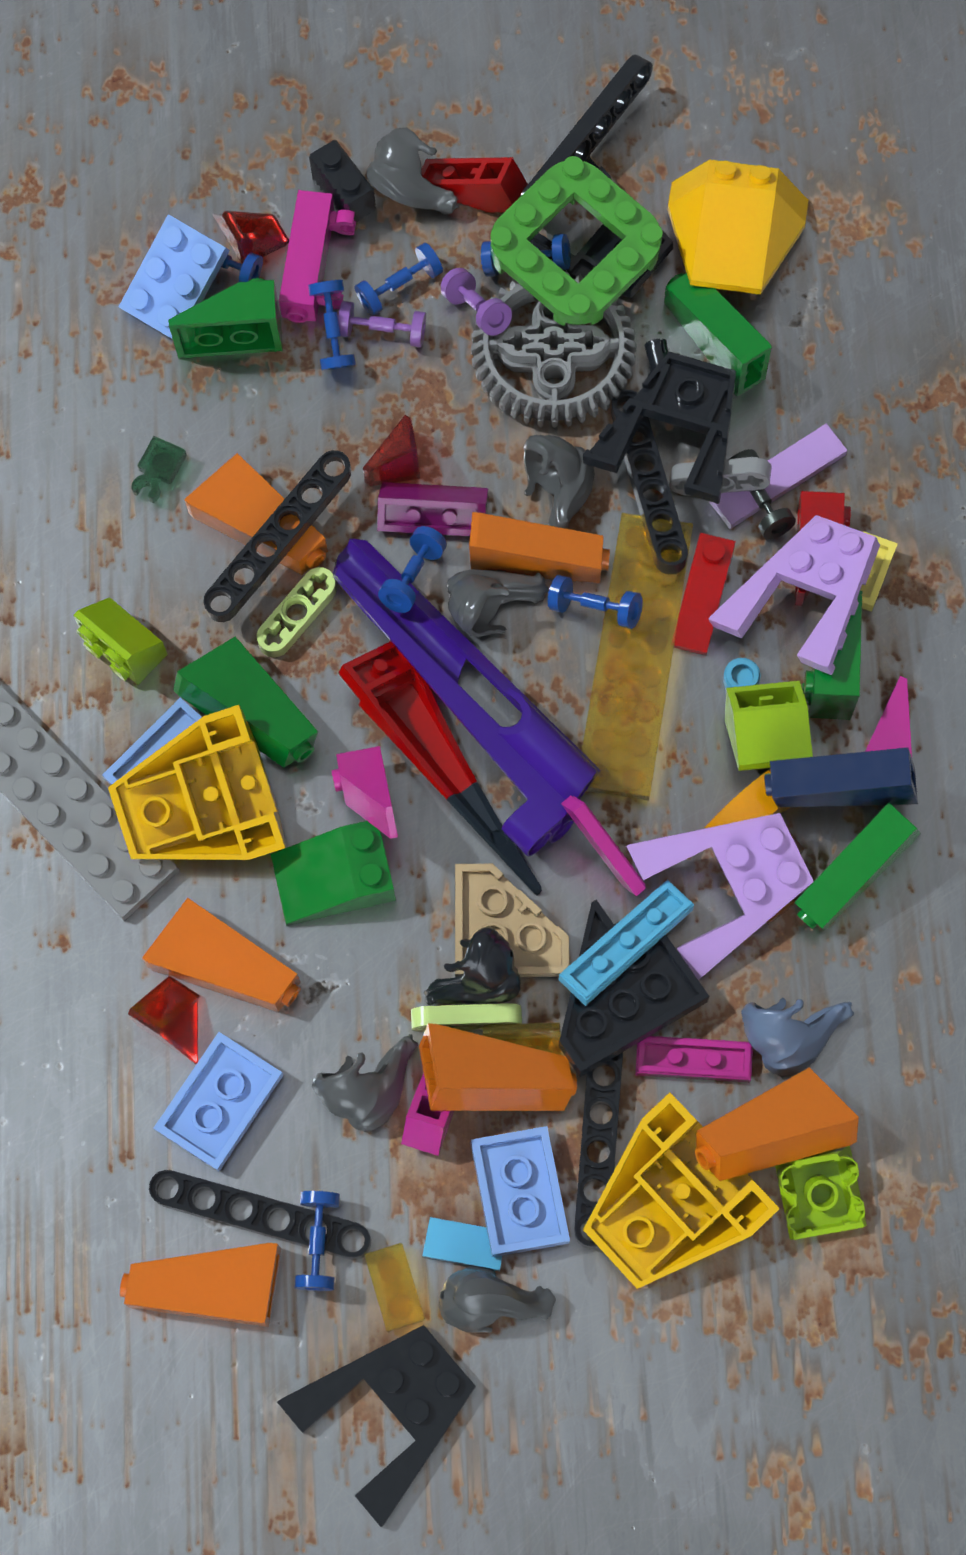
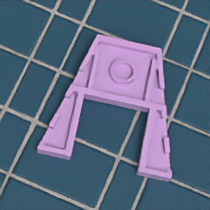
(822, 560)
(758, 864)

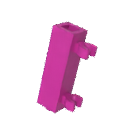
(308, 252)

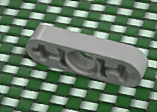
(739, 475)

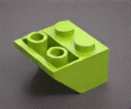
(120, 639)
(767, 723)

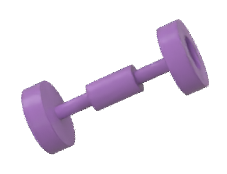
(492, 315)
(347, 319)

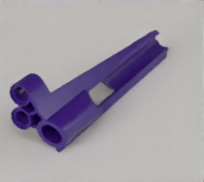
(530, 753)

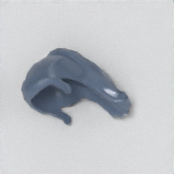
(788, 1043)

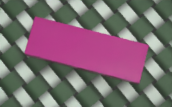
(604, 845)
(694, 1059)

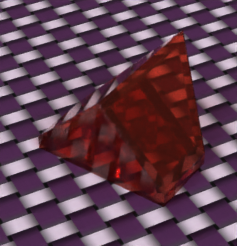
(251, 233)
(395, 458)
(170, 1016)

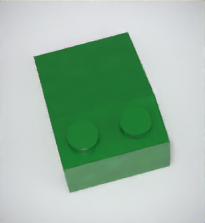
(230, 322)
(838, 693)
(333, 873)

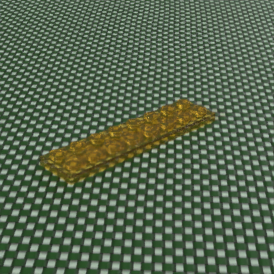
(633, 665)

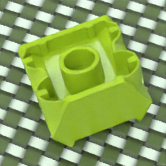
(821, 1194)

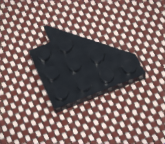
(633, 1007)

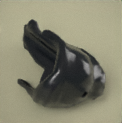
(487, 974)

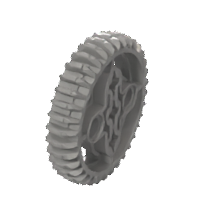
(560, 363)

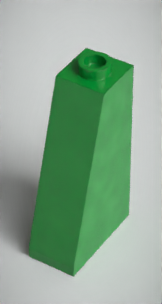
(719, 331)
(233, 678)
(856, 867)

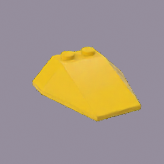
(735, 223)
(201, 796)
(666, 1207)

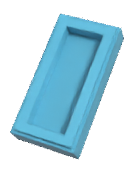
(459, 1244)

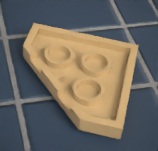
(491, 900)

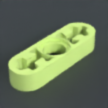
(320, 598)
(466, 1016)

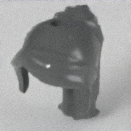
(398, 173)
(560, 472)
(479, 593)
(367, 1097)
(478, 1298)

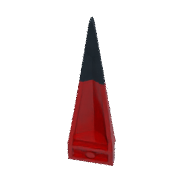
(409, 715)

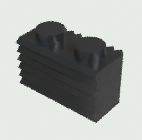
(341, 177)

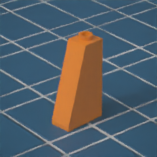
(240, 502)
(535, 548)
(218, 958)
(491, 1074)
(776, 1128)
(210, 1285)

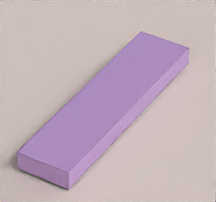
(788, 471)

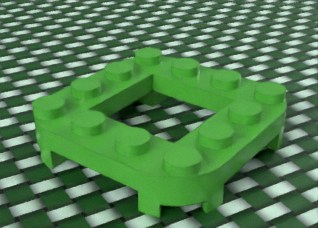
(600, 288)

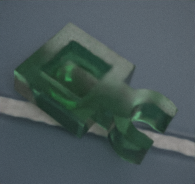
(159, 463)

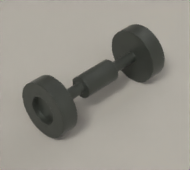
(777, 521)

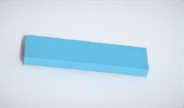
(626, 942)

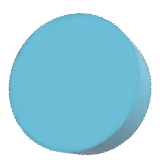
(741, 673)

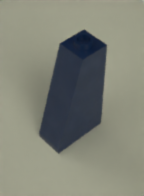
(844, 780)

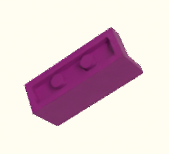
(441, 507)

